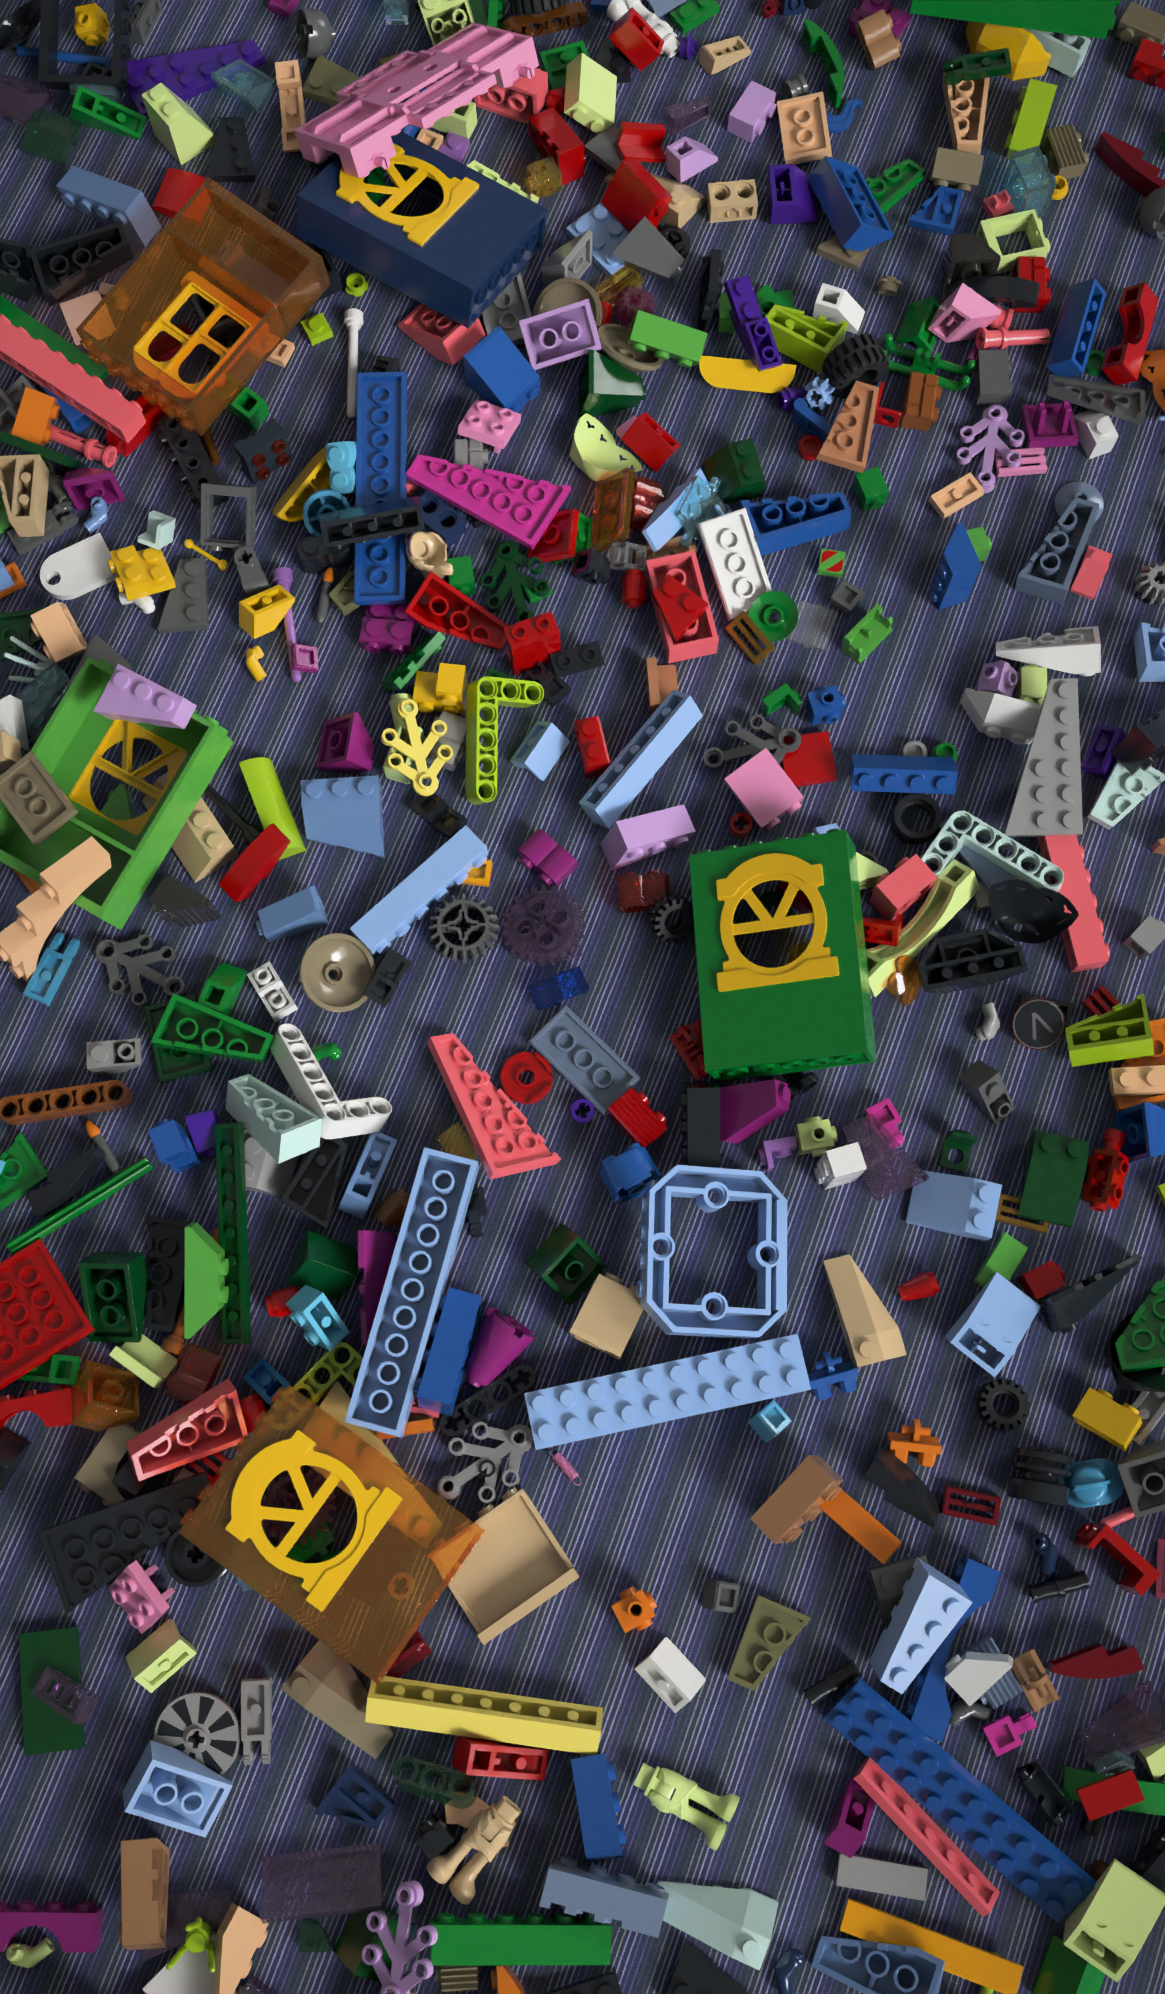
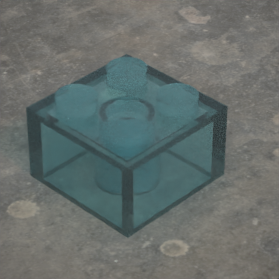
(1029, 181)

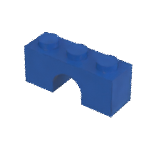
(174, 1145)

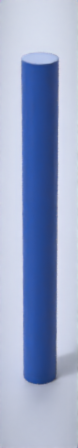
(65, 56)

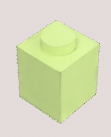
(1031, 684)

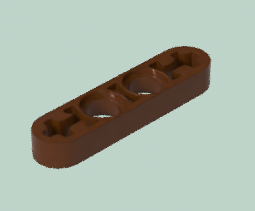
(575, 15)

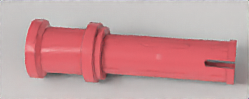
(1002, 337)
(89, 447)

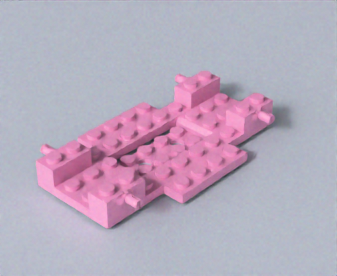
(372, 105)

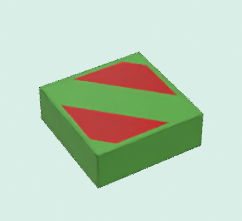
(831, 563)

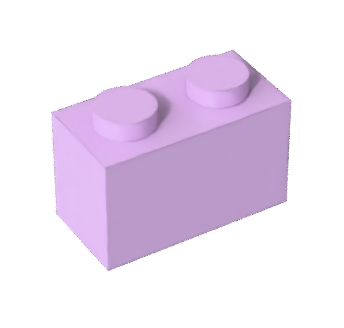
(752, 111)

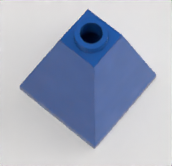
(1144, 1131)

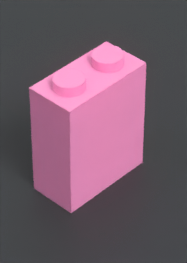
(764, 790)

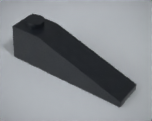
(1076, 1301)

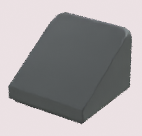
(720, 1595)

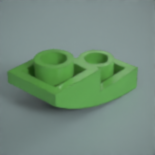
(1003, 1259)

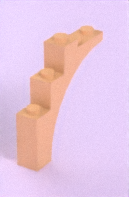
(40, 911)

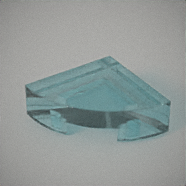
(1113, 1763)

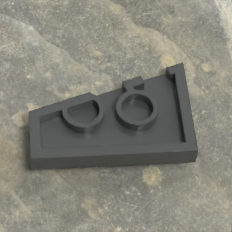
(188, 602)

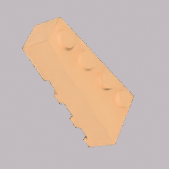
(966, 113)

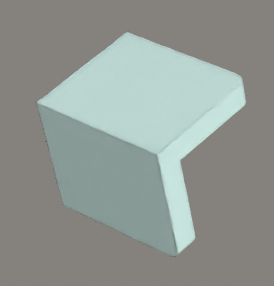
(159, 530)

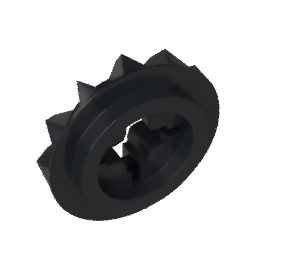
(677, 237)

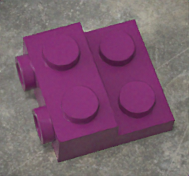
(869, 7)
(387, 629)

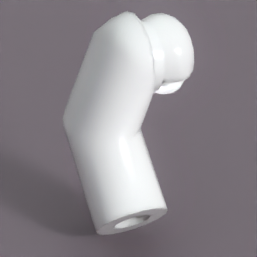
(144, 603)

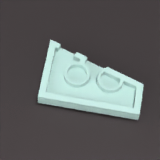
(1122, 793)

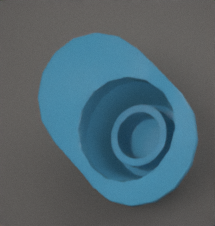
(1093, 1483)

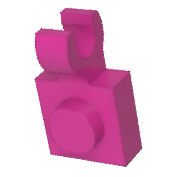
(888, 1116)
(1004, 1733)

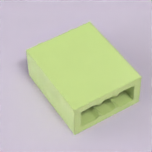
(590, 94)

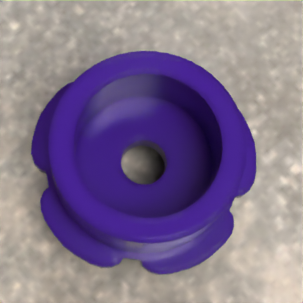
(688, 47)

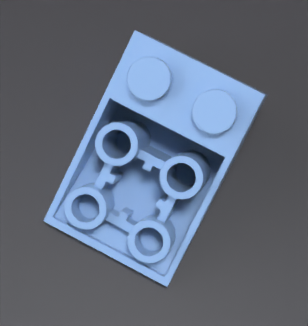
(993, 1324)

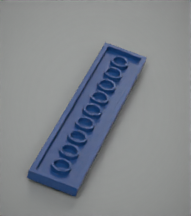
(380, 479)
(960, 1800)

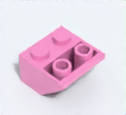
(962, 315)

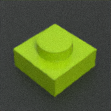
(317, 329)

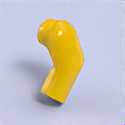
(253, 664)

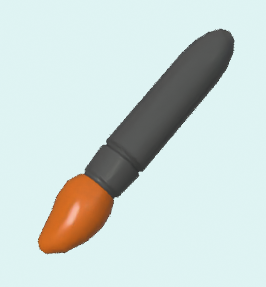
(328, 580)
(95, 1133)

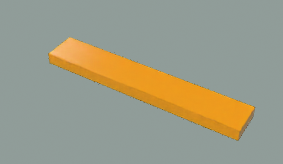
(959, 1957)

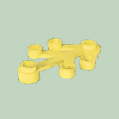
(417, 750)

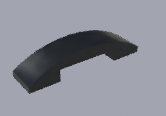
(1000, 289)

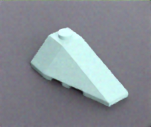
(724, 1918)

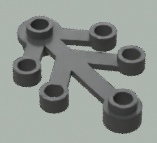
(755, 743)
(137, 966)

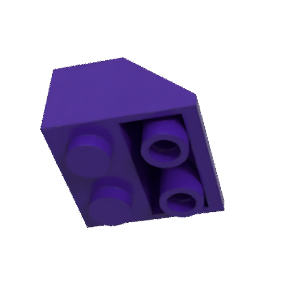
(790, 195)

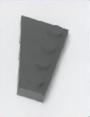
(1101, 397)

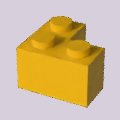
(442, 690)

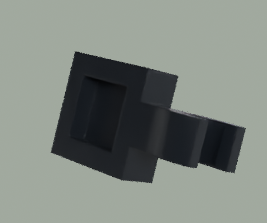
(476, 1208)

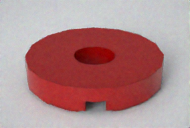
(531, 1092)

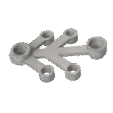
(487, 1453)

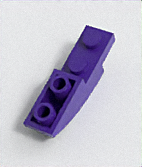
(750, 325)

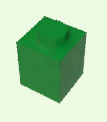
(870, 489)
(463, 575)

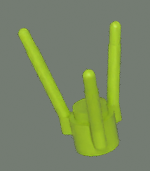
(196, 1941)

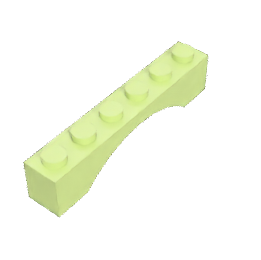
(948, 895)

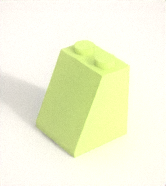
(176, 124)

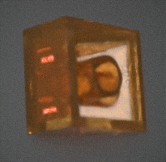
(104, 1397)

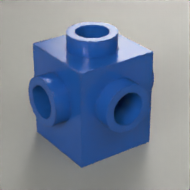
(825, 705)

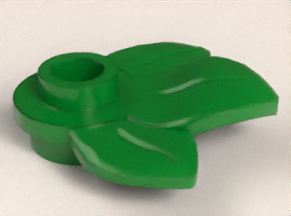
(767, 299)

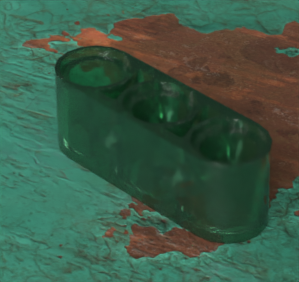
(424, 1772)

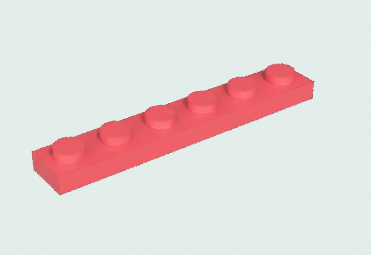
(927, 1836)

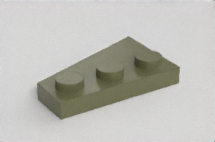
(765, 1638)

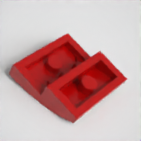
(176, 191)

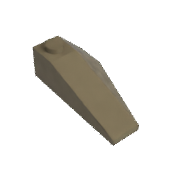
(336, 1696)

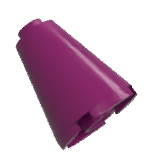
(495, 1347)

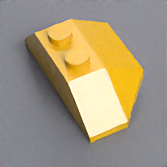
(1025, 51)

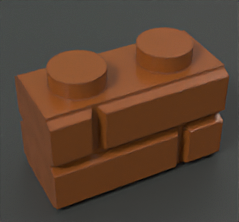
(919, 401)

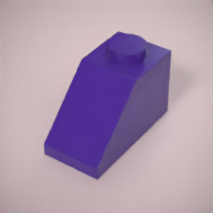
(203, 1132)

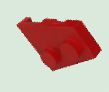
(678, 605)

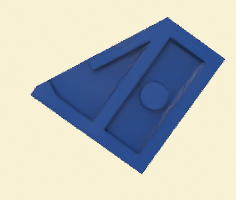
(939, 211)

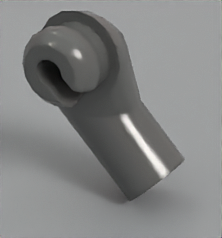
(961, 1710)

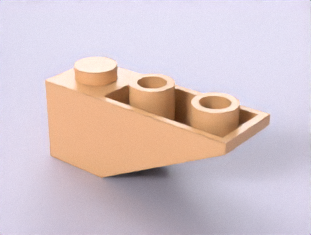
(235, 1945)

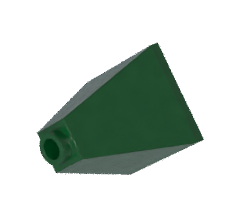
(607, 387)

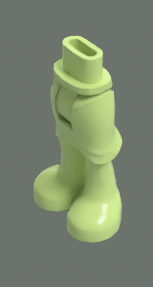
(672, 1792)

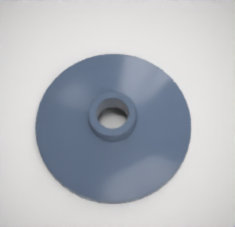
(1080, 490)

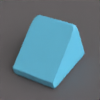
(769, 1421)

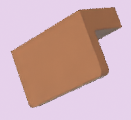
(660, 682)

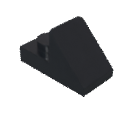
(11, 1454)

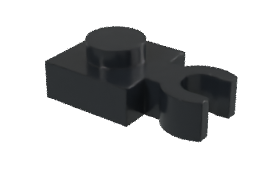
(554, 688)

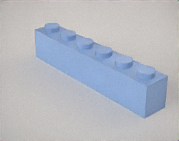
(641, 759)
(420, 891)

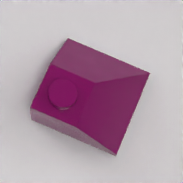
(91, 482)
(345, 746)

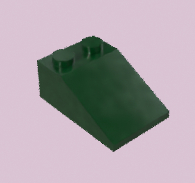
(1052, 1178)
(114, 1295)

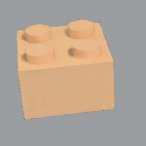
(59, 633)

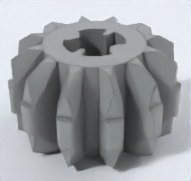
(1152, 583)

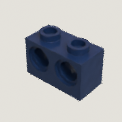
(441, 516)

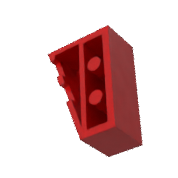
(556, 138)

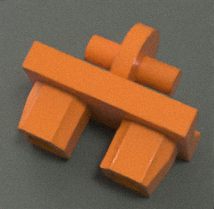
(914, 1439)

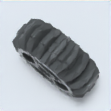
(453, 928)

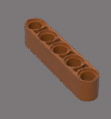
(77, 1104)

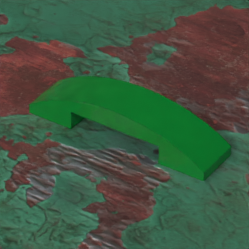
(819, 42)
(57, 1370)
(1152, 1790)

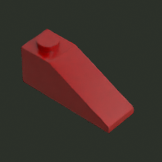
(499, 1759)

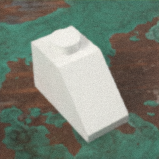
(1095, 432)
(976, 1673)

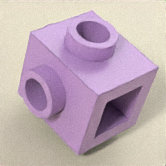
(998, 678)

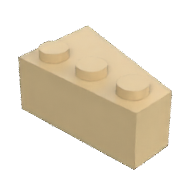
(25, 492)

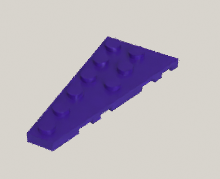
(187, 71)

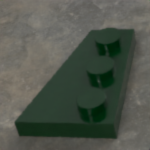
(17, 625)

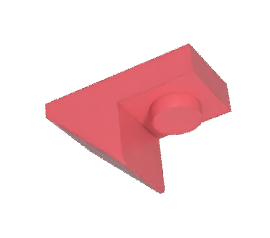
(1091, 572)

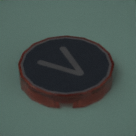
(1037, 1023)

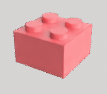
(902, 887)

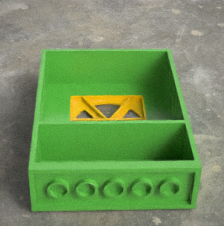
(137, 846)

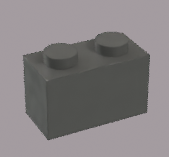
(992, 378)

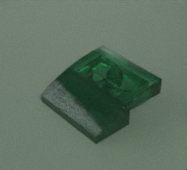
(50, 136)

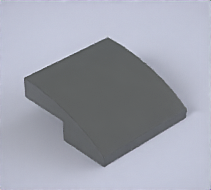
(604, 151)

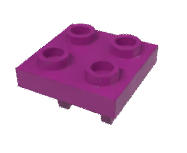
(1049, 425)

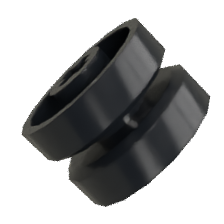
(187, 1567)

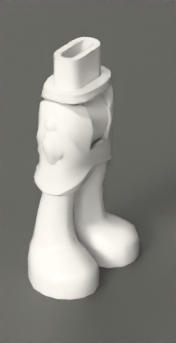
(618, 8)

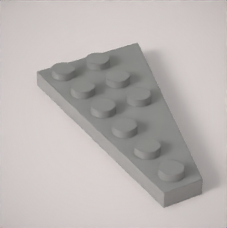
(1050, 782)

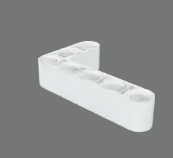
(316, 1093)

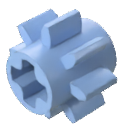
(819, 393)

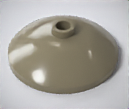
(566, 292)
(613, 344)
(352, 970)

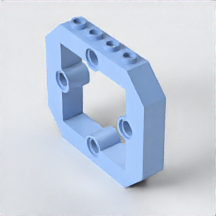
(772, 1237)

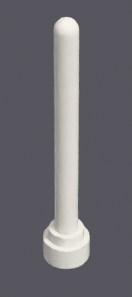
(353, 320)

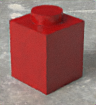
(1042, 1280)

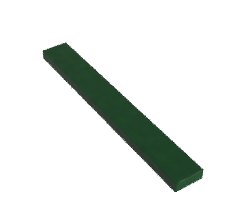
(233, 1230)

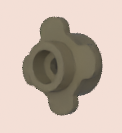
(888, 285)

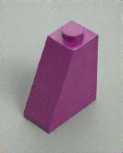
(750, 1108)

